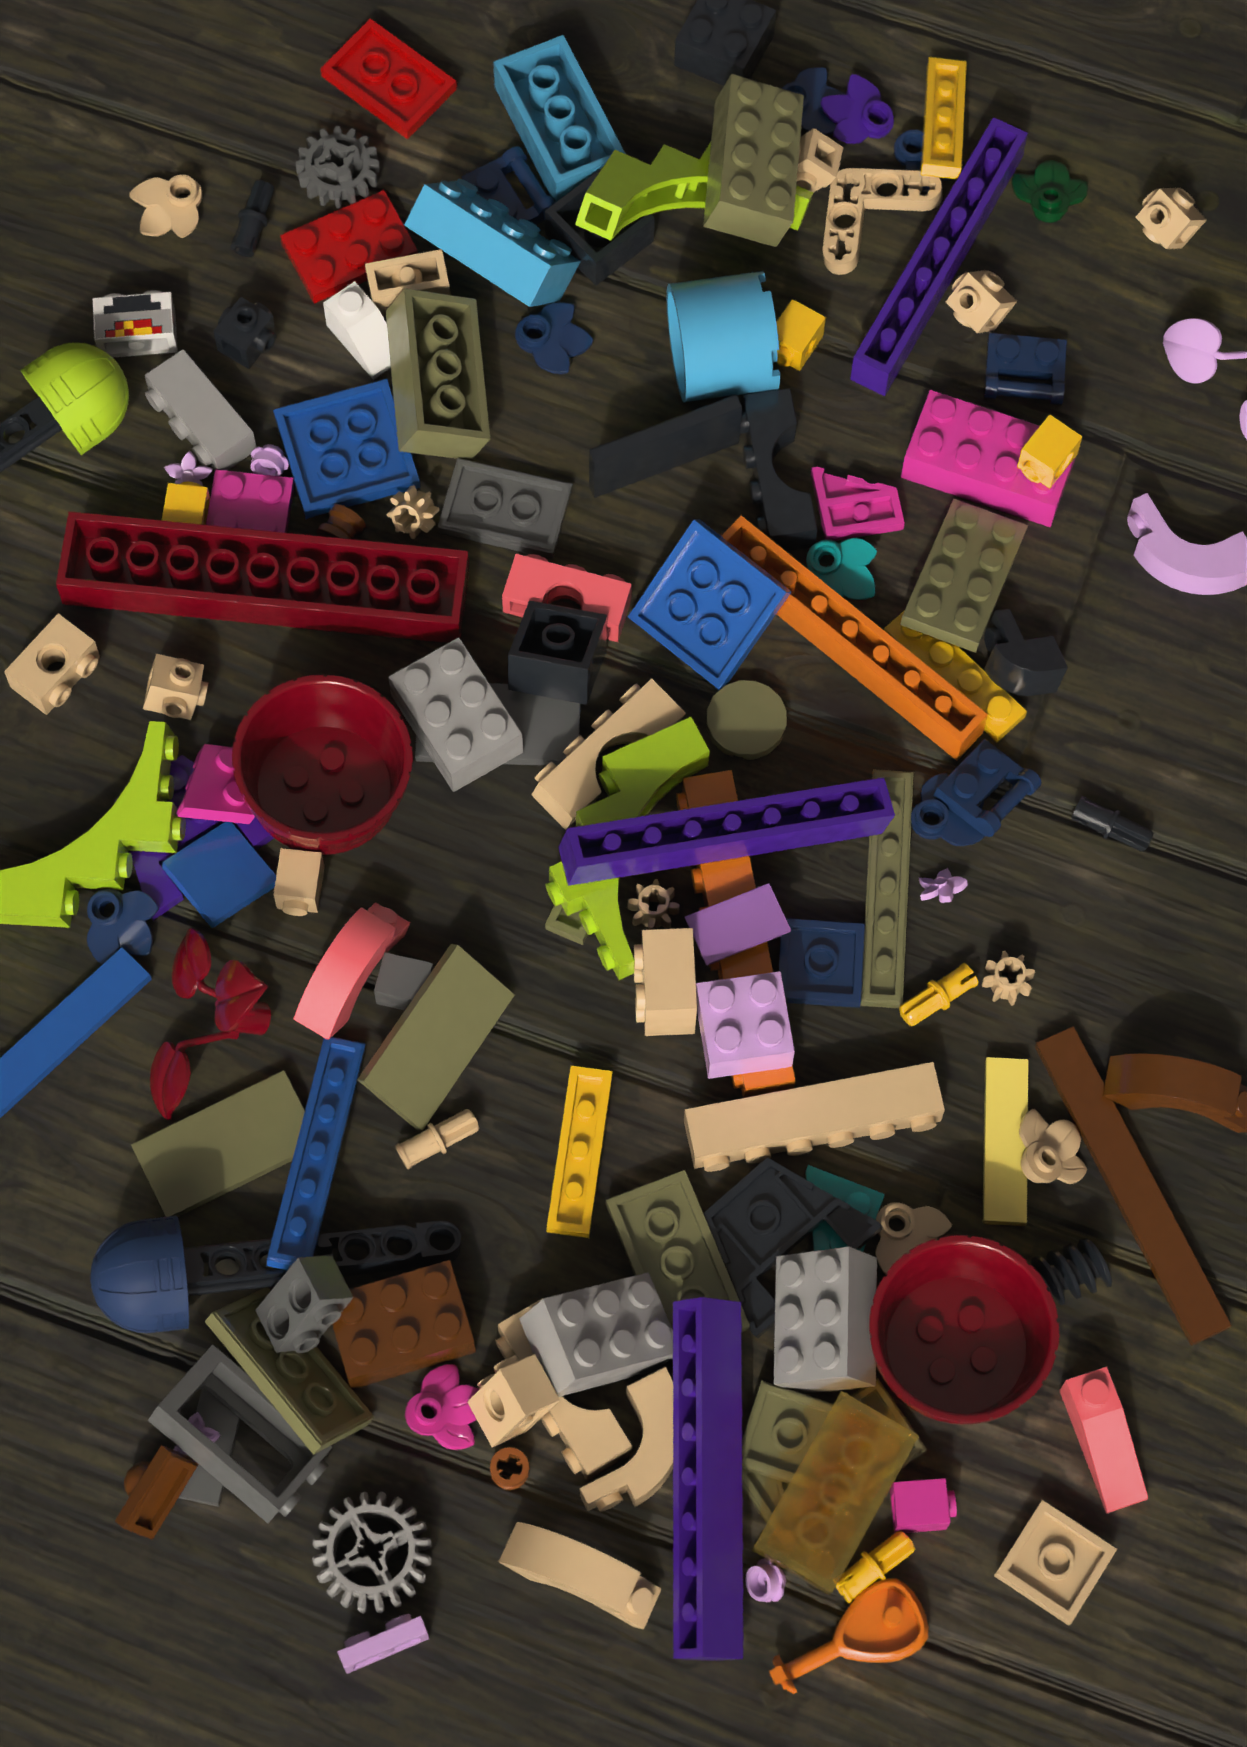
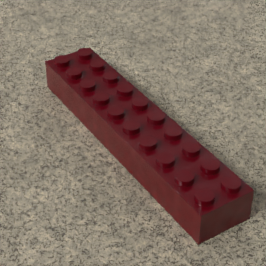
(263, 577)

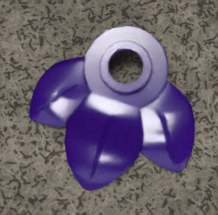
(853, 112)

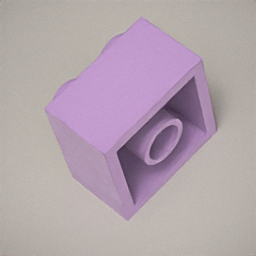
(744, 1025)

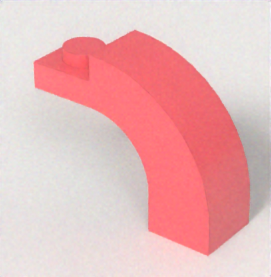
(346, 966)

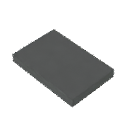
(505, 508)

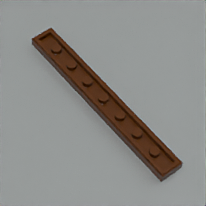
(1133, 1187)

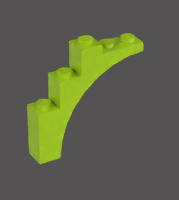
(635, 189)
(638, 780)
(99, 859)

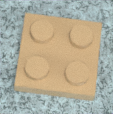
(1055, 1562)

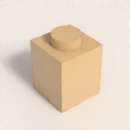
(298, 881)

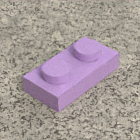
(365, 1650)

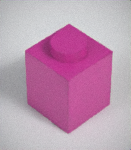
(922, 1505)

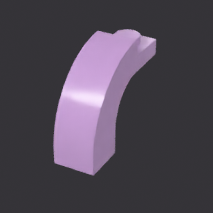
(1182, 564)

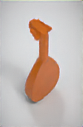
(877, 1627)

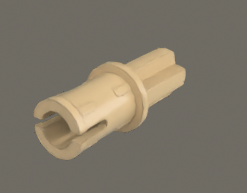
(437, 1138)

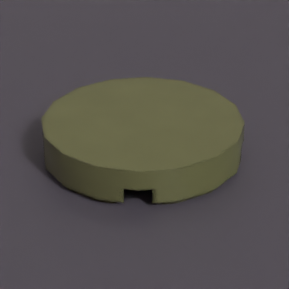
(746, 719)

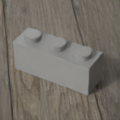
(199, 413)

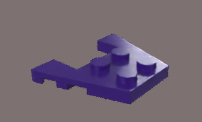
(148, 865)

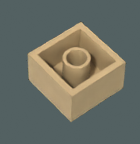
(668, 987)

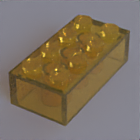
(835, 1493)

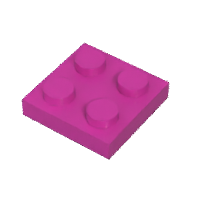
(250, 501)

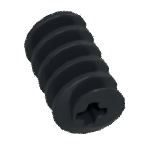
(1072, 1269)

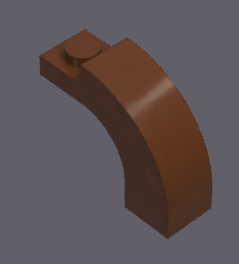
(1178, 1083)

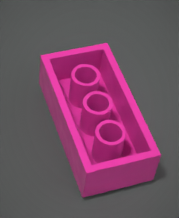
(977, 458)

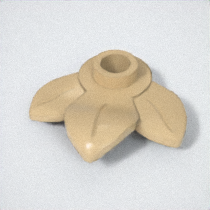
(163, 207)
(1050, 1150)
(919, 1227)

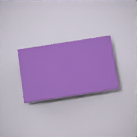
(738, 924)

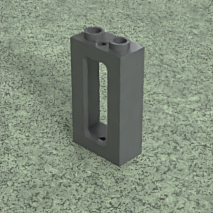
(244, 1398)

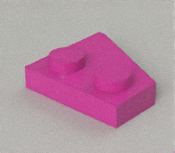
(213, 789)

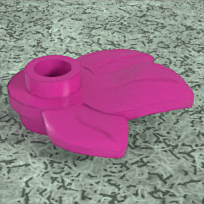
(450, 1405)

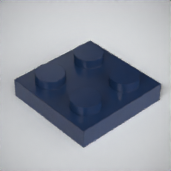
(822, 962)

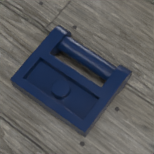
(494, 185)
(1028, 359)
(977, 779)

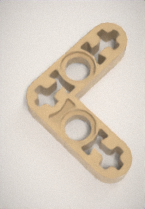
(864, 197)

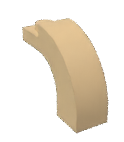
(654, 1459)
(581, 1571)

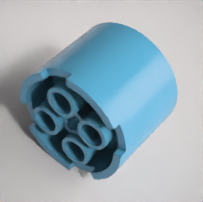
(722, 336)

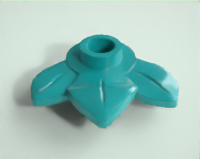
(848, 572)

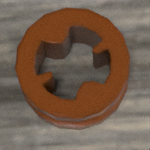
(515, 1480)

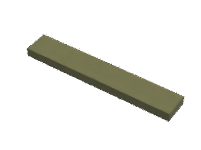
(888, 899)

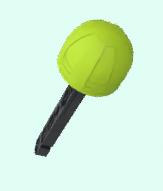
(77, 393)

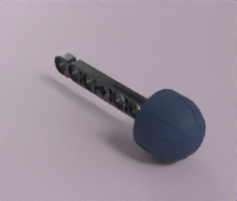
(146, 1274)

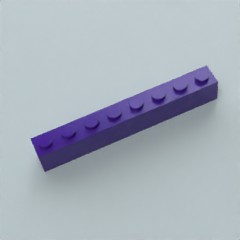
(938, 257)
(725, 831)
(707, 1480)

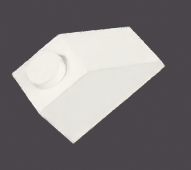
(359, 328)

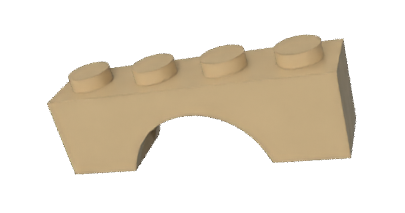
(574, 781)
(591, 1436)

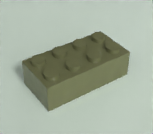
(753, 161)
(437, 374)

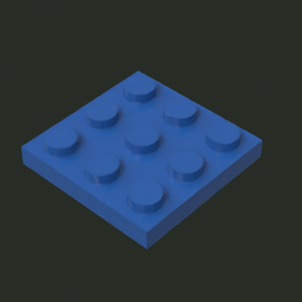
(345, 448)
(709, 604)

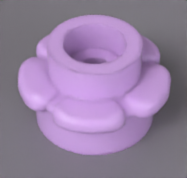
(268, 460)
(765, 1581)

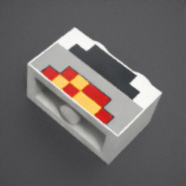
(135, 324)

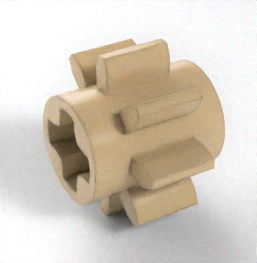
(412, 512)
(656, 894)
(1001, 985)

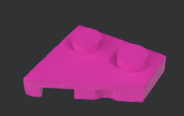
(855, 507)

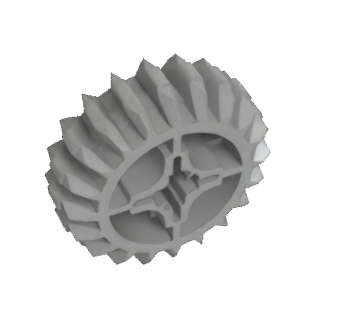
(353, 1562)

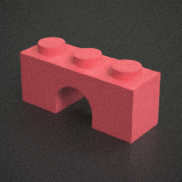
(544, 582)

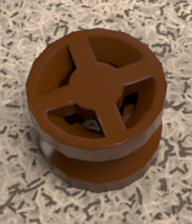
(342, 524)

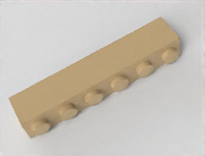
(814, 1116)

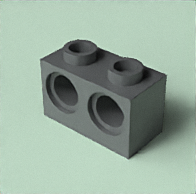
(304, 1304)

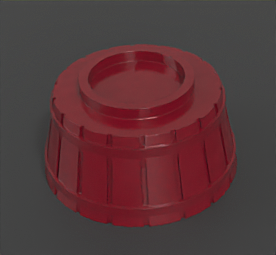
(322, 762)
(963, 1329)

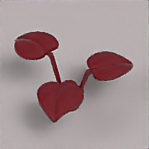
(235, 1013)

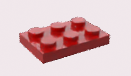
(388, 78)
(337, 246)

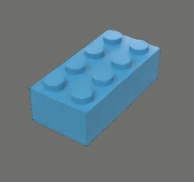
(555, 114)
(493, 242)

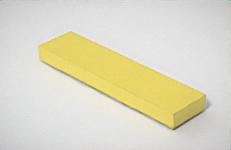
(1003, 1111)

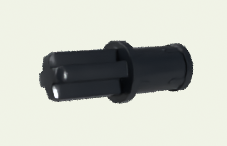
(252, 219)
(1112, 824)

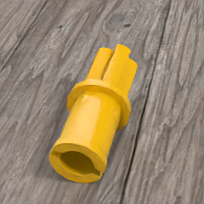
(938, 995)
(874, 1565)

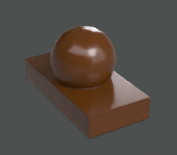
(154, 1490)

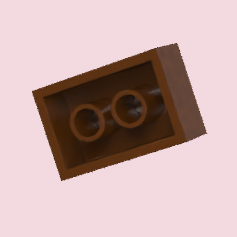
(403, 1325)

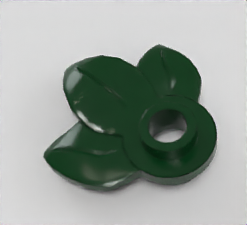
(1049, 190)

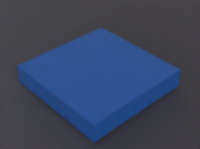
(220, 873)

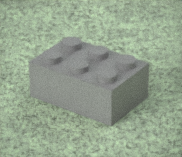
(456, 714)
(824, 1320)
(600, 1334)

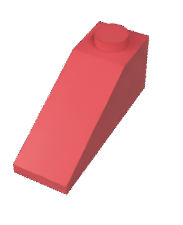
(1104, 1438)

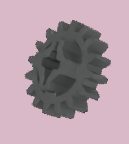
(337, 164)

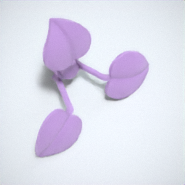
(1194, 353)

